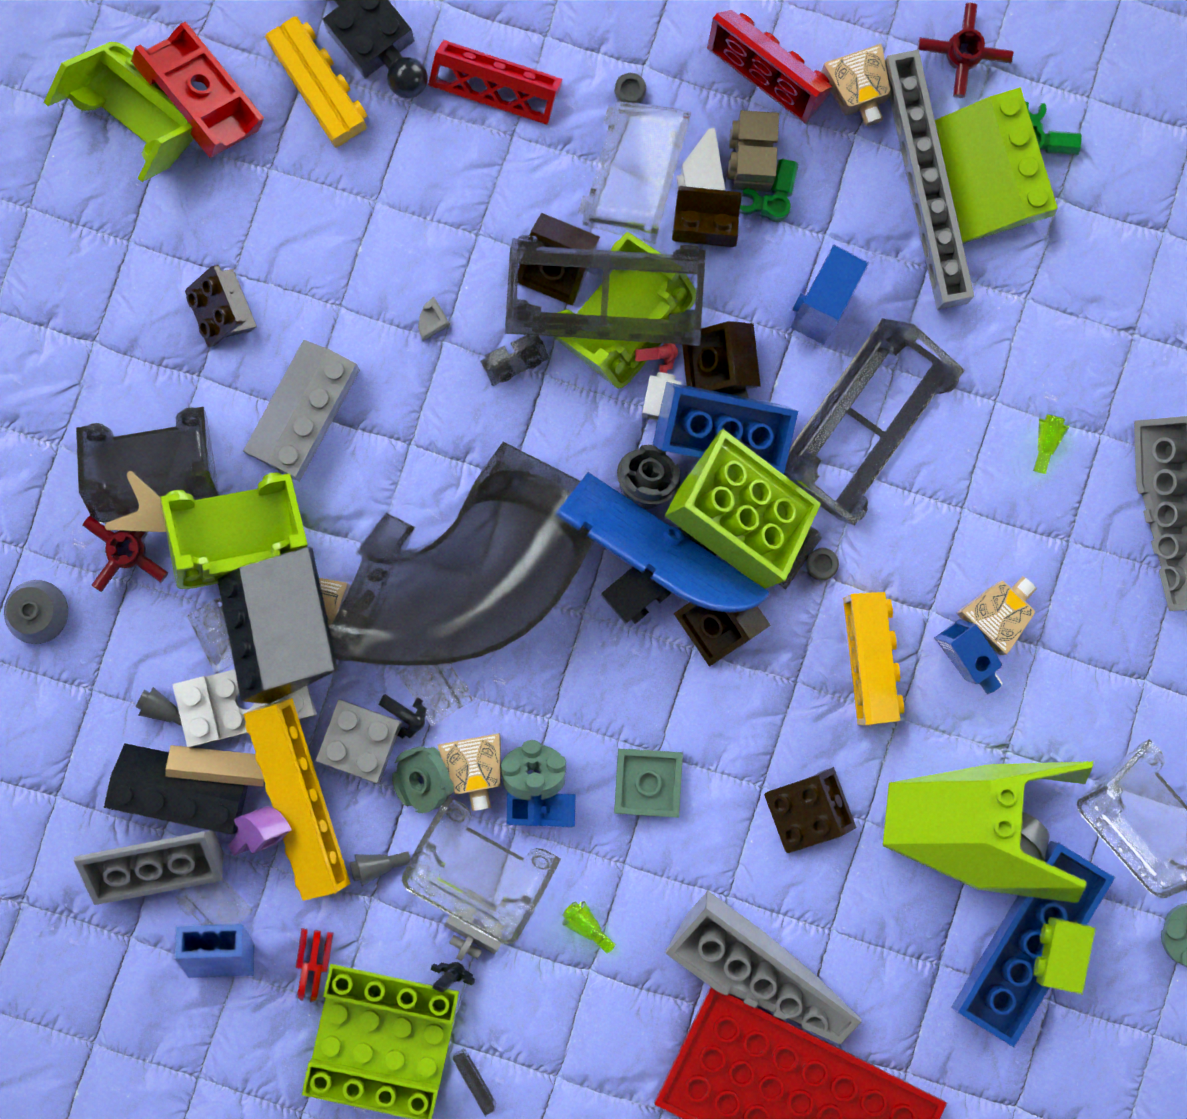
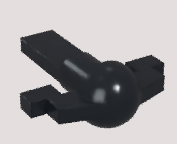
(415, 720)
(453, 973)

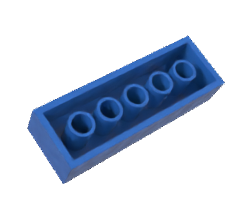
(1002, 987)

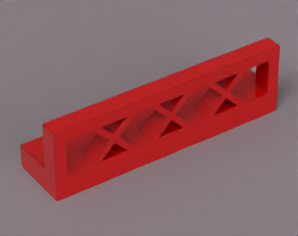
(497, 71)

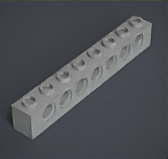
(928, 181)

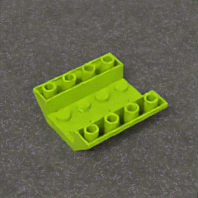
(381, 1043)

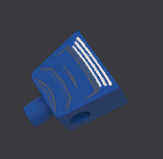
(964, 645)

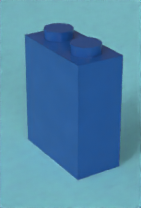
(214, 950)

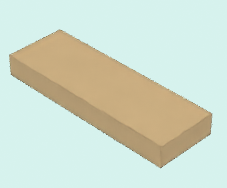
(213, 766)

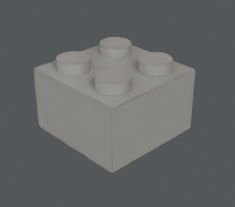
(359, 741)

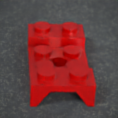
(220, 113)

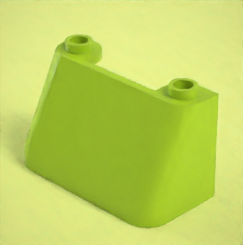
(635, 296)
(231, 529)

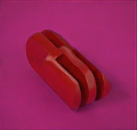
(312, 965)

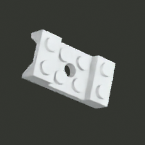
(211, 707)

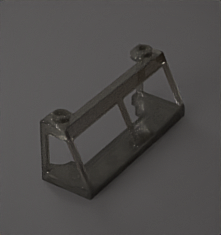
(529, 320)
(886, 339)

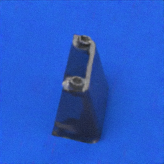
(161, 458)

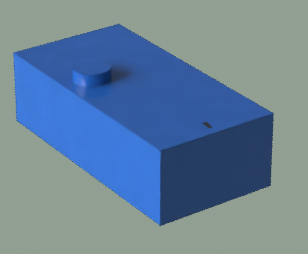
(828, 295)
(694, 417)

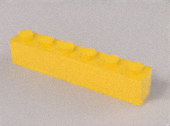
(298, 797)

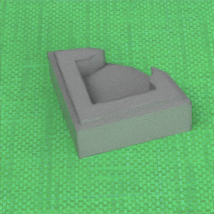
(432, 319)

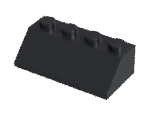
(142, 789)

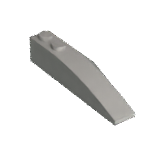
(1163, 484)
(749, 964)

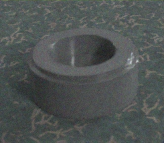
(630, 88)
(822, 564)

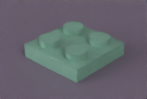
(648, 782)

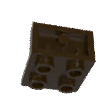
(810, 811)

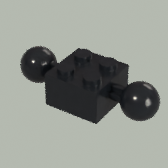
(374, 35)

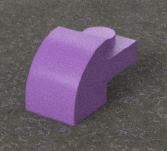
(259, 830)

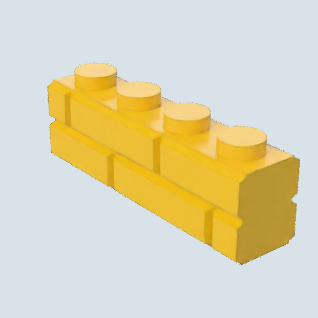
(316, 82)

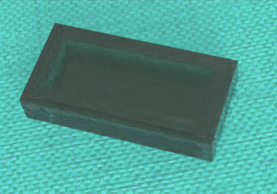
(474, 1081)

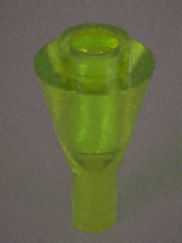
(1050, 435)
(582, 921)

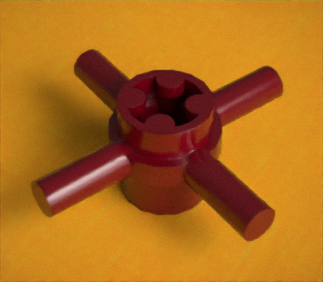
(965, 61)
(113, 542)

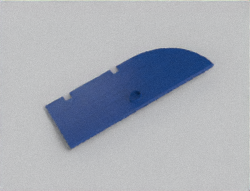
(663, 549)

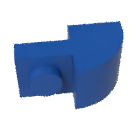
(552, 811)

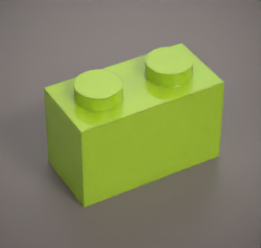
(1064, 955)

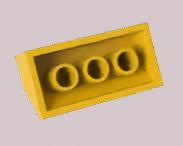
(872, 658)

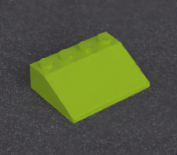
(994, 166)
(744, 511)

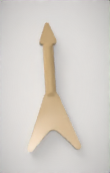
(149, 514)

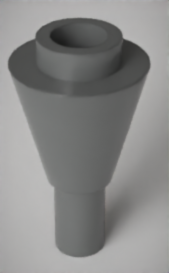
(158, 707)
(370, 867)

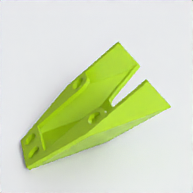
(971, 827)

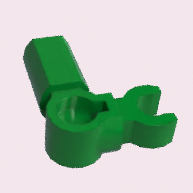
(1054, 141)
(776, 206)

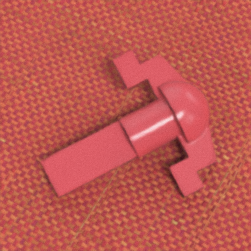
(666, 351)

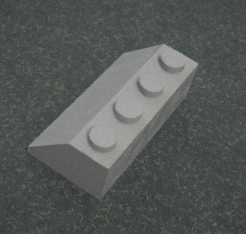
(302, 409)
(151, 867)

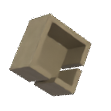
(754, 156)

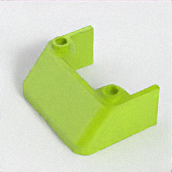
(111, 81)

